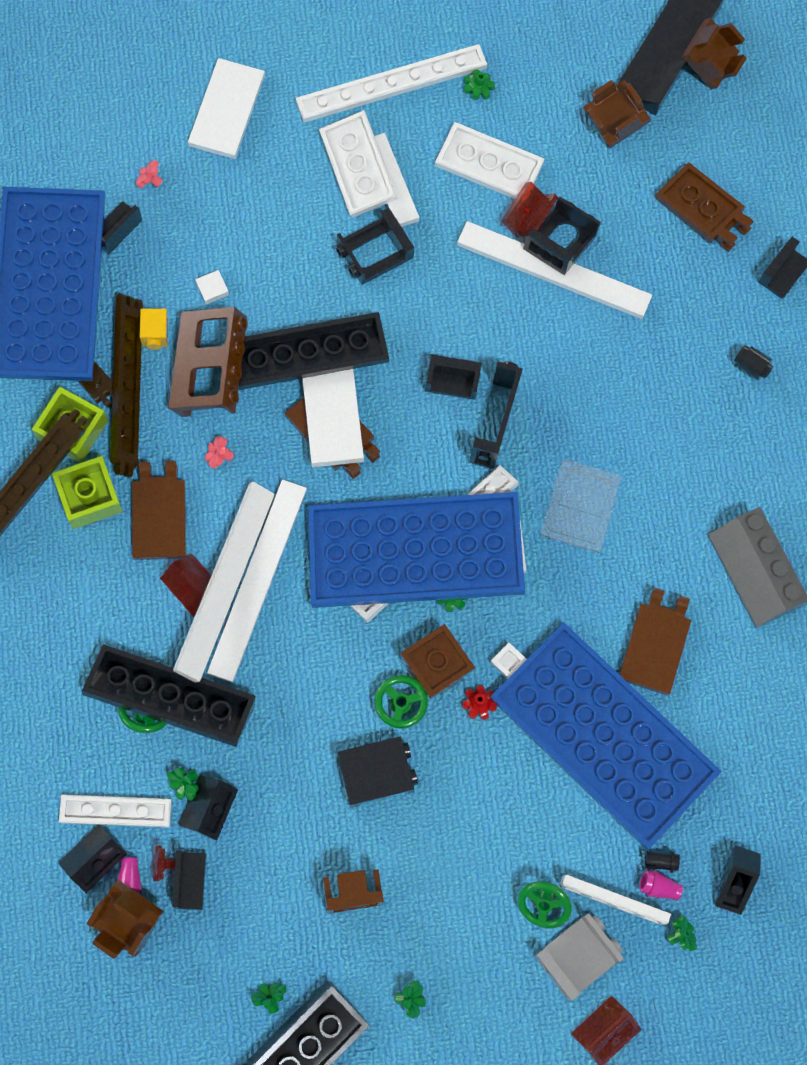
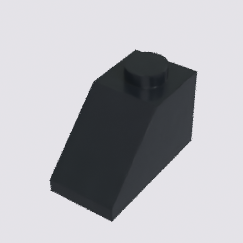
(738, 879)

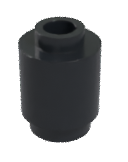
(754, 362)

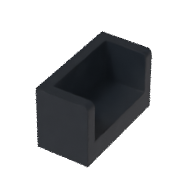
(453, 377)

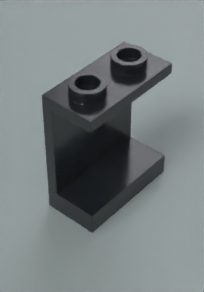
(377, 771)

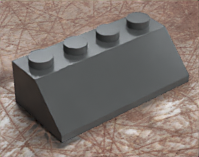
(758, 567)

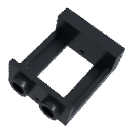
(386, 224)
(550, 252)

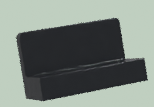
(119, 225)
(784, 269)
(209, 807)
(92, 858)
(189, 880)

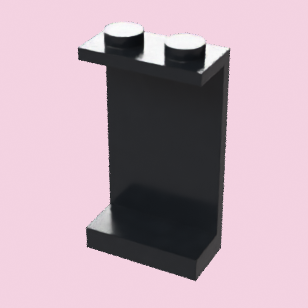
(485, 452)

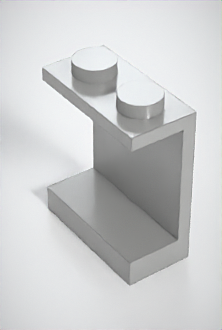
(579, 956)

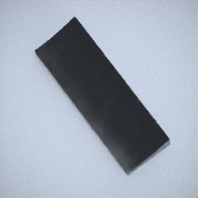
(660, 56)
(313, 350)
(168, 696)
(314, 1033)

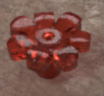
(161, 863)

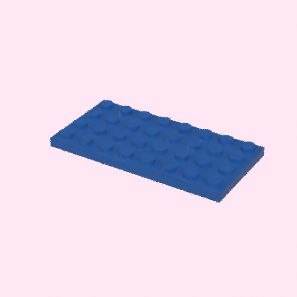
(49, 282)
(415, 550)
(605, 735)

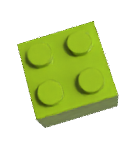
(64, 403)
(87, 492)

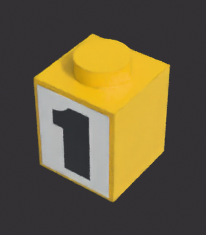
(154, 328)

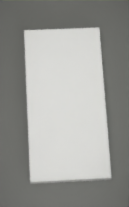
(226, 108)
(488, 161)
(358, 164)
(333, 419)

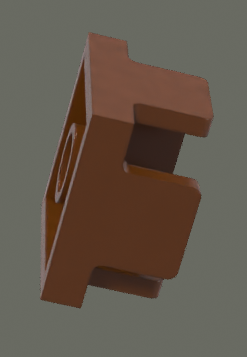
(714, 52)
(616, 112)
(437, 662)
(353, 892)
(123, 921)

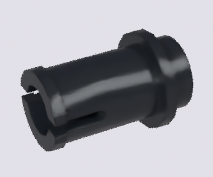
(662, 861)

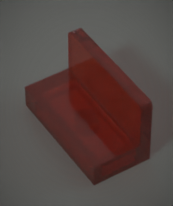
(528, 210)
(187, 581)
(606, 1031)

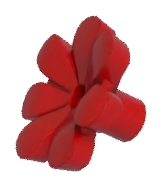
(479, 707)

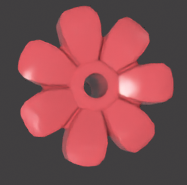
(148, 174)
(218, 452)

